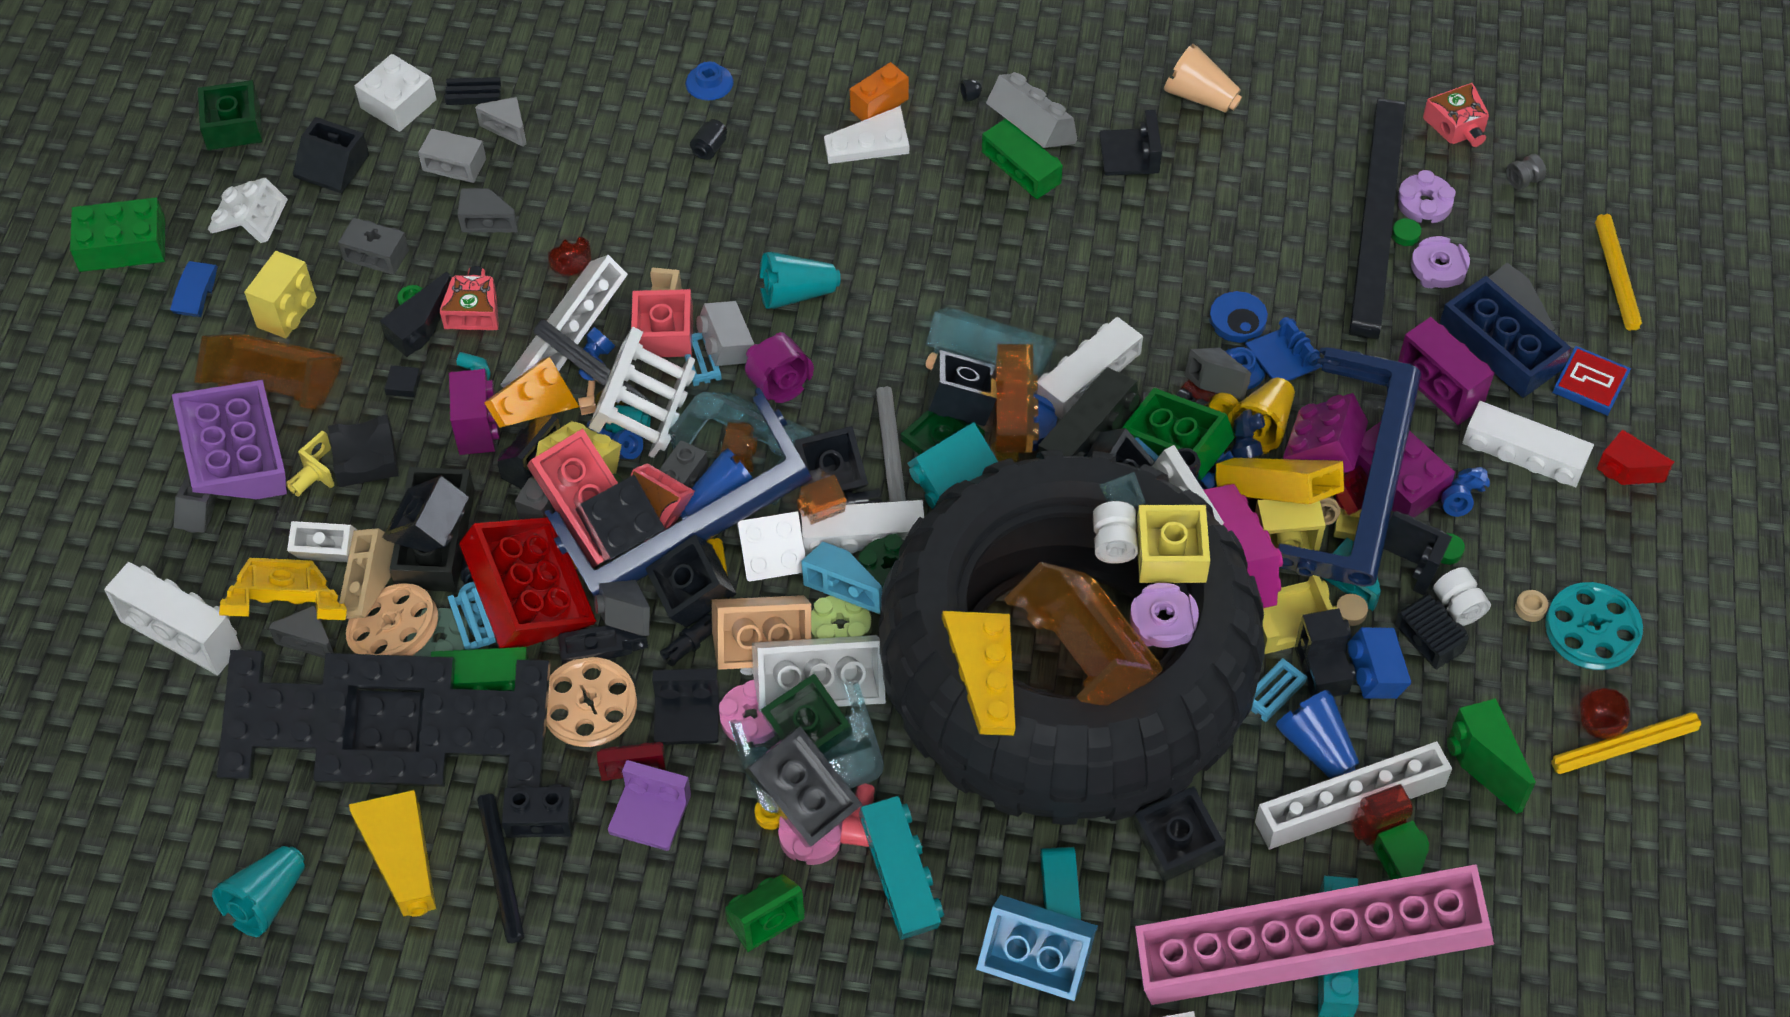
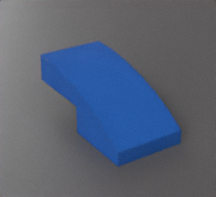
(192, 288)

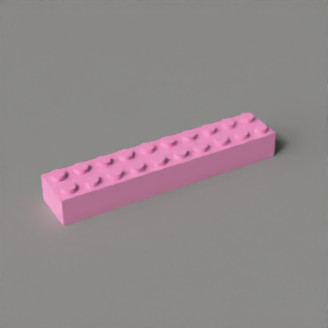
(1314, 935)

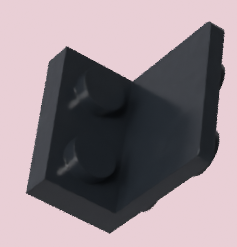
(1132, 149)
(1417, 544)
(686, 706)

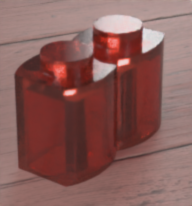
(1381, 812)

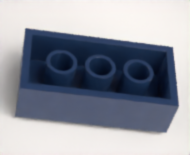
(1505, 336)

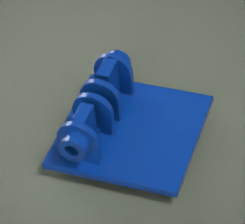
(1285, 352)

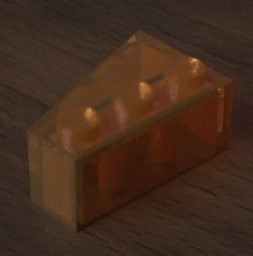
(1015, 398)

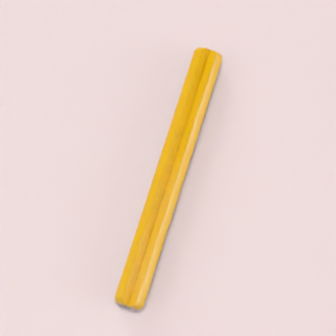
(1618, 272)
(1626, 743)

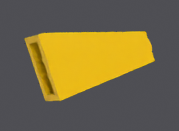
(1282, 478)
(398, 845)

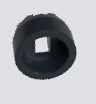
(970, 89)

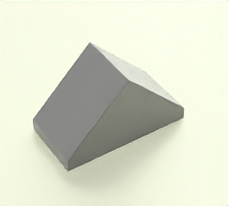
(503, 119)

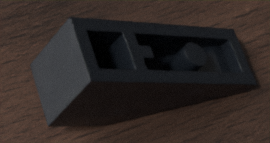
(416, 319)

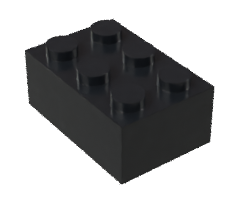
(803, 787)

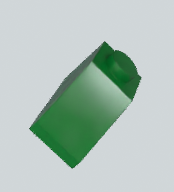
(1402, 850)

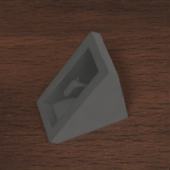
(302, 633)

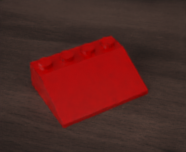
(525, 581)

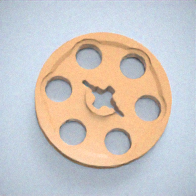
(402, 619)
(598, 692)

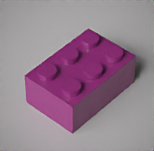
(1449, 371)
(1329, 432)
(1421, 476)

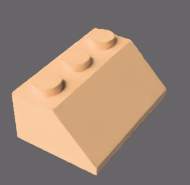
(759, 619)

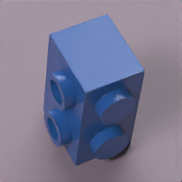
(1378, 663)

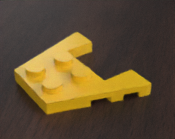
(282, 581)

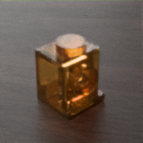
(741, 442)

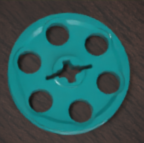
(1600, 616)

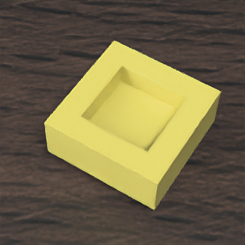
(1346, 525)

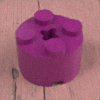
(778, 368)

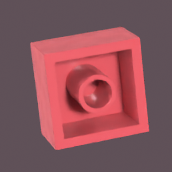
(665, 321)

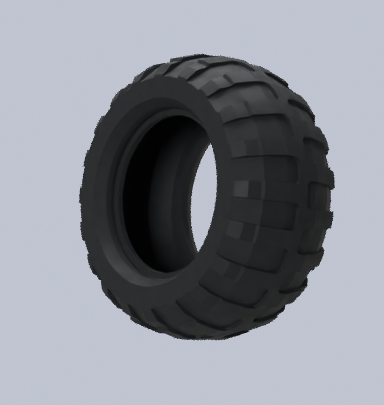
(1064, 753)

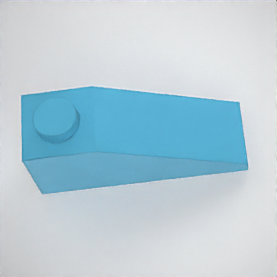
(841, 576)

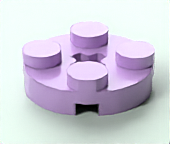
(1428, 185)
(1437, 275)
(1160, 632)

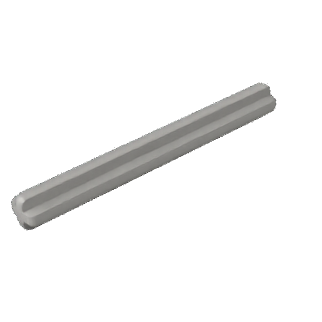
(890, 444)

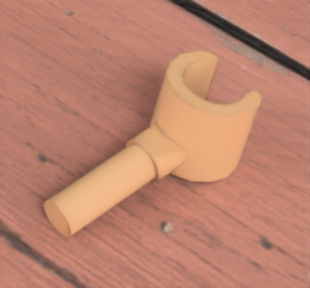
(587, 404)

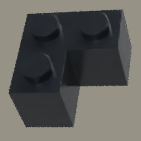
(1322, 652)

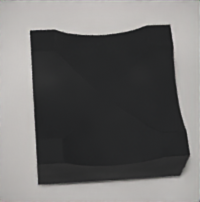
(363, 451)

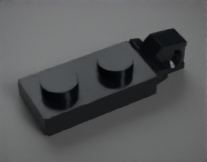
(599, 642)

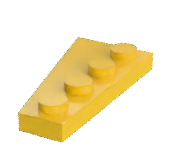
(985, 666)

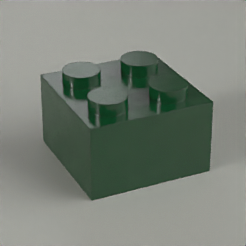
(229, 115)
(813, 710)

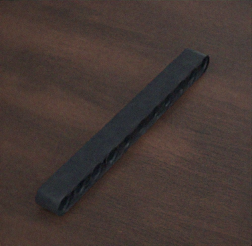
(1377, 219)

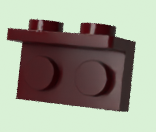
(1354, 490)
(612, 760)

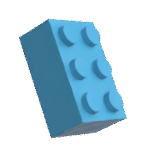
(1036, 947)

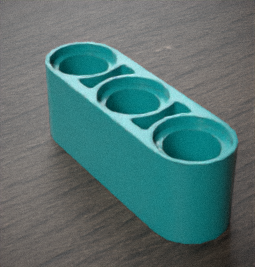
(1060, 881)

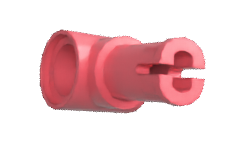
(852, 829)

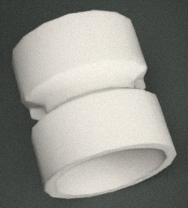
(1115, 532)
(1459, 593)

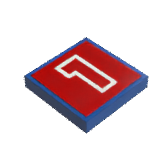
(1591, 380)

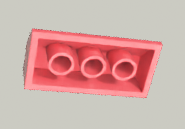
(569, 476)

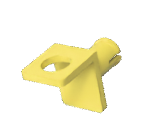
(312, 468)

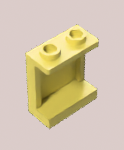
(1293, 601)

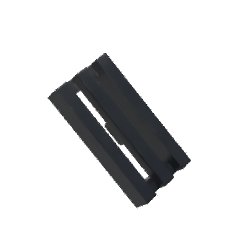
(466, 90)

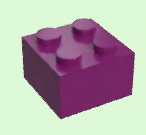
(470, 418)

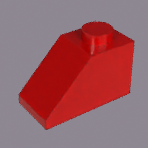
(1633, 461)

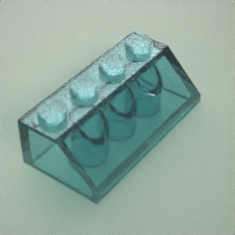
(978, 338)

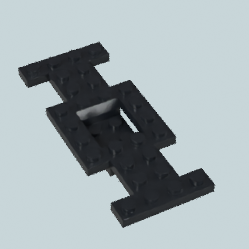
(384, 733)

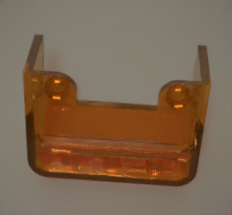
(282, 366)
(1090, 630)

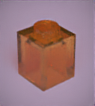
(821, 499)

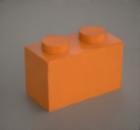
(879, 92)

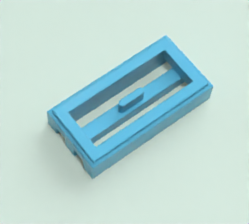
(705, 375)
(465, 599)
(1258, 706)

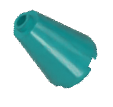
(795, 279)
(259, 890)

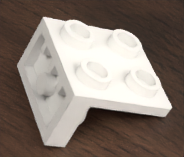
(252, 206)
(771, 546)

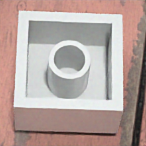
(395, 92)

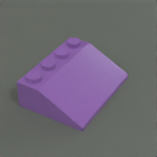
(230, 441)

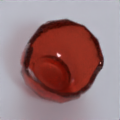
(570, 258)
(1604, 713)

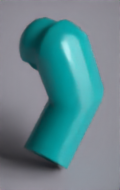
(473, 363)

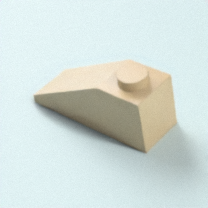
(365, 571)

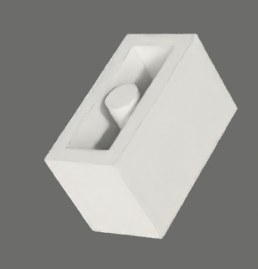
(320, 541)

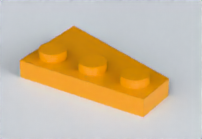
(532, 396)

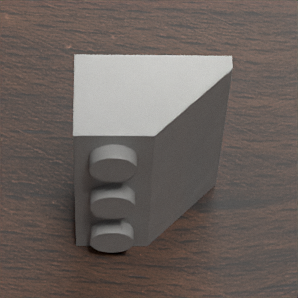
(1032, 111)

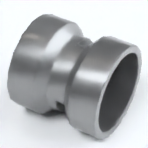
(1529, 170)

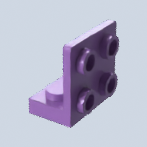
(650, 805)

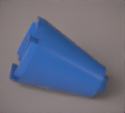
(717, 481)
(1320, 735)

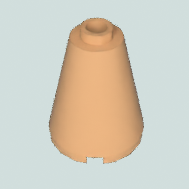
(1203, 81)

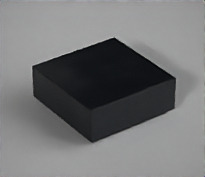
(402, 381)

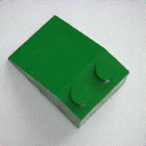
(1490, 753)

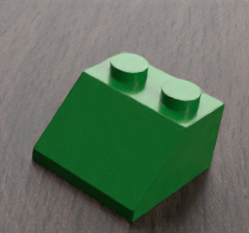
(765, 911)

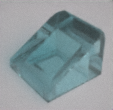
(1123, 489)

